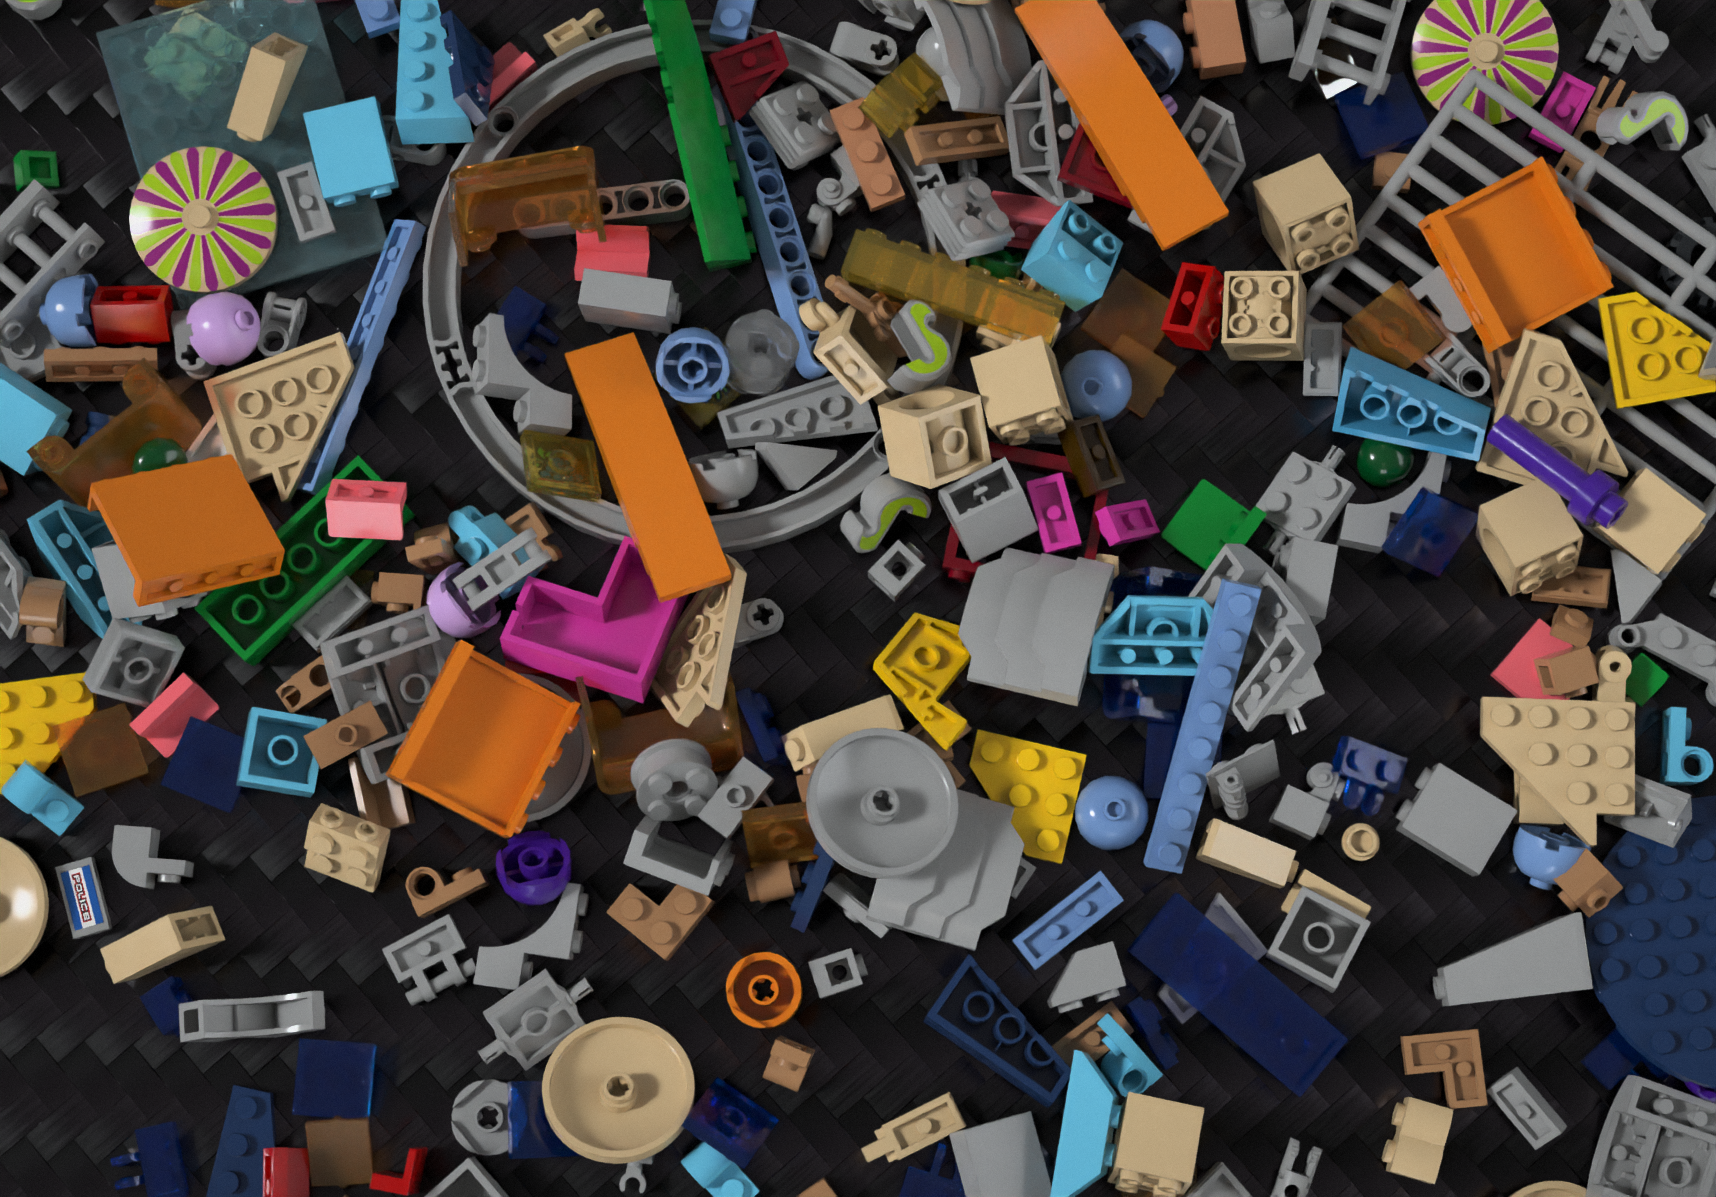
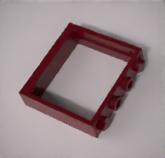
(1029, 461)

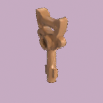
(877, 311)

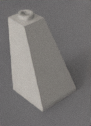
(1528, 964)

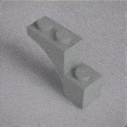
(1270, 30)
(502, 376)
(1368, 525)
(558, 938)
(251, 1017)

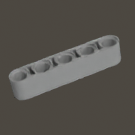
(621, 214)

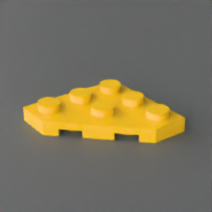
(1650, 352)
(29, 713)
(1037, 782)

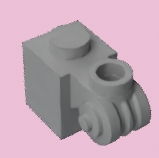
(839, 194)
(1306, 811)

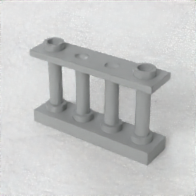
(1319, 27)
(16, 224)

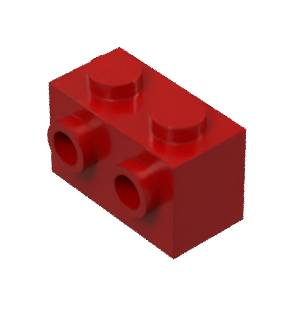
(1195, 307)
(132, 314)

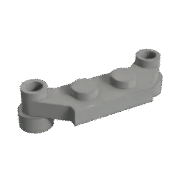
(1673, 644)

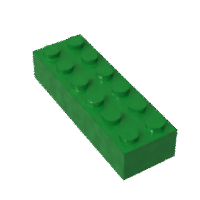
(261, 612)

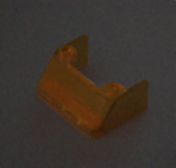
(524, 195)
(619, 741)

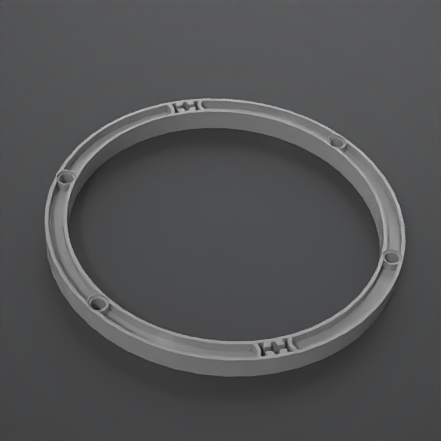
(526, 107)

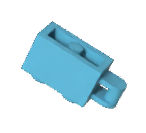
(482, 536)

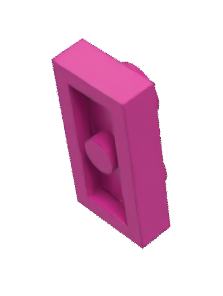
(1564, 107)
(1053, 513)
(1127, 522)

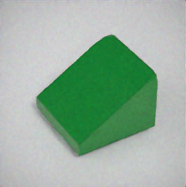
(37, 166)
(1644, 679)

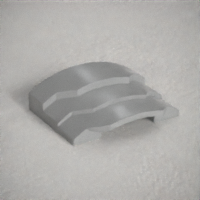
(980, 52)
(1034, 622)
(1280, 639)
(393, 668)
(964, 884)
(1655, 1144)

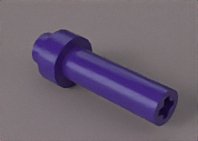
(1589, 495)

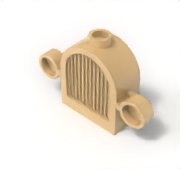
(851, 351)

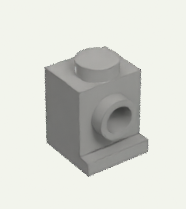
(882, 573)
(823, 968)

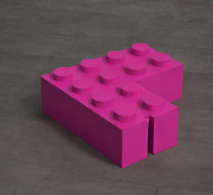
(605, 639)

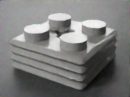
(796, 124)
(966, 219)
(115, 669)

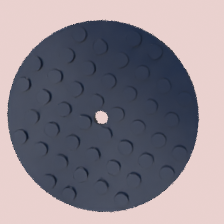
(1658, 947)

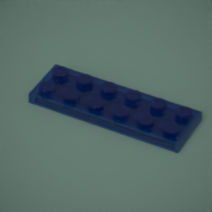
(1237, 994)

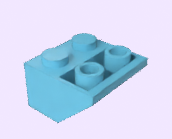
(1073, 257)

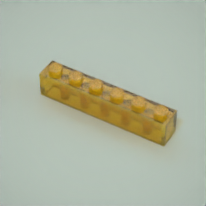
(952, 288)

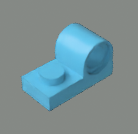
(1675, 731)
(41, 797)
(1125, 1063)
(718, 1173)

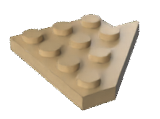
(1554, 404)
(280, 408)
(701, 649)
(1569, 754)

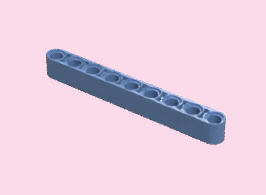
(770, 239)

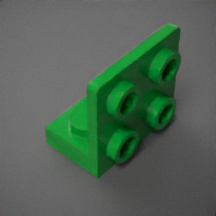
(1208, 523)

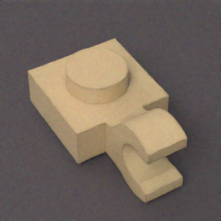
(575, 33)

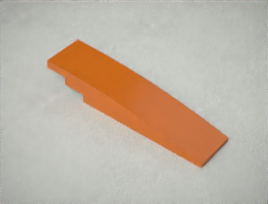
(1123, 118)
(647, 468)

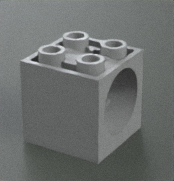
(119, 588)

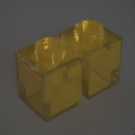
(901, 96)

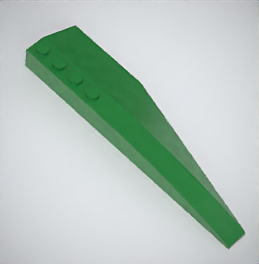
(700, 138)

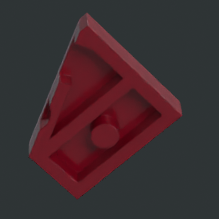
(748, 71)

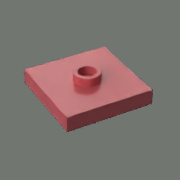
(1518, 669)

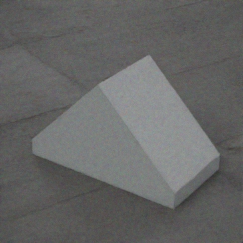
(793, 463)
(1634, 586)

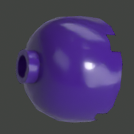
(534, 867)

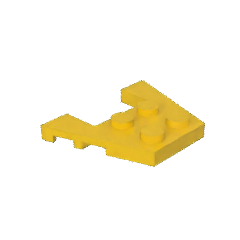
(919, 670)

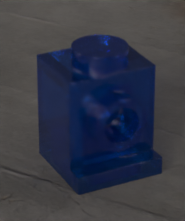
(164, 1003)

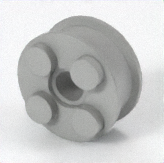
(673, 779)

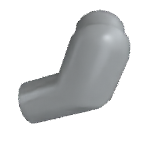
(823, 233)

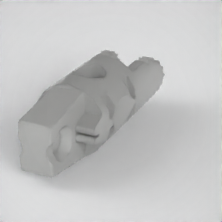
(1290, 1177)

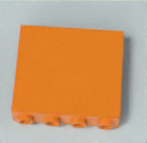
(1516, 254)
(188, 528)
(484, 741)

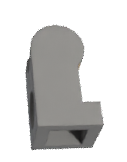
(1444, 300)

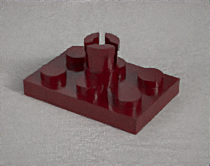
(1087, 172)

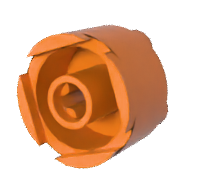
(743, 996)

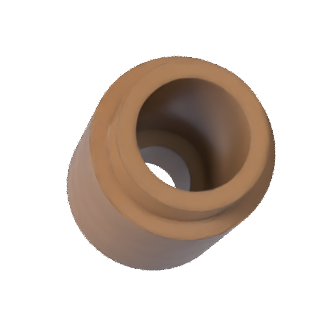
(772, 881)

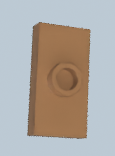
(1582, 587)
(345, 734)

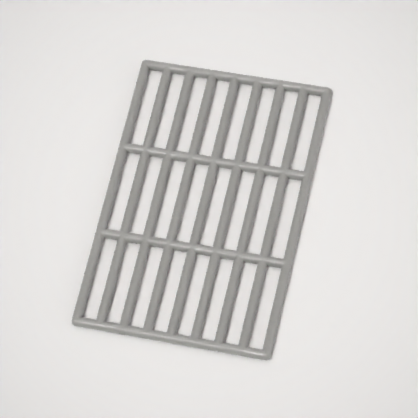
(1603, 397)

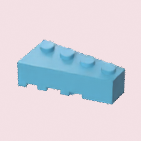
(424, 89)

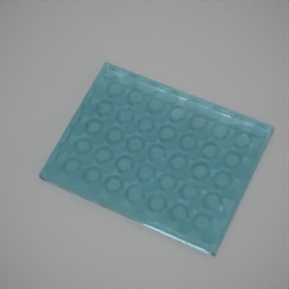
(177, 92)

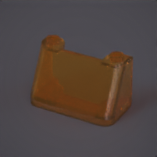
(111, 451)

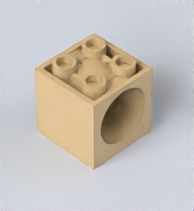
(1306, 214)
(1264, 315)
(1022, 391)
(935, 436)
(1653, 523)
(1529, 537)
(1156, 1146)

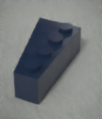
(996, 1033)

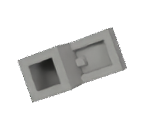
(138, 861)

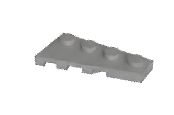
(798, 413)

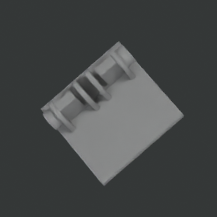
(1233, 779)

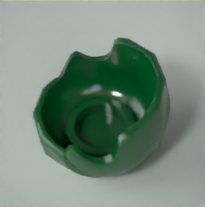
(1000, 264)
(158, 454)
(1384, 463)

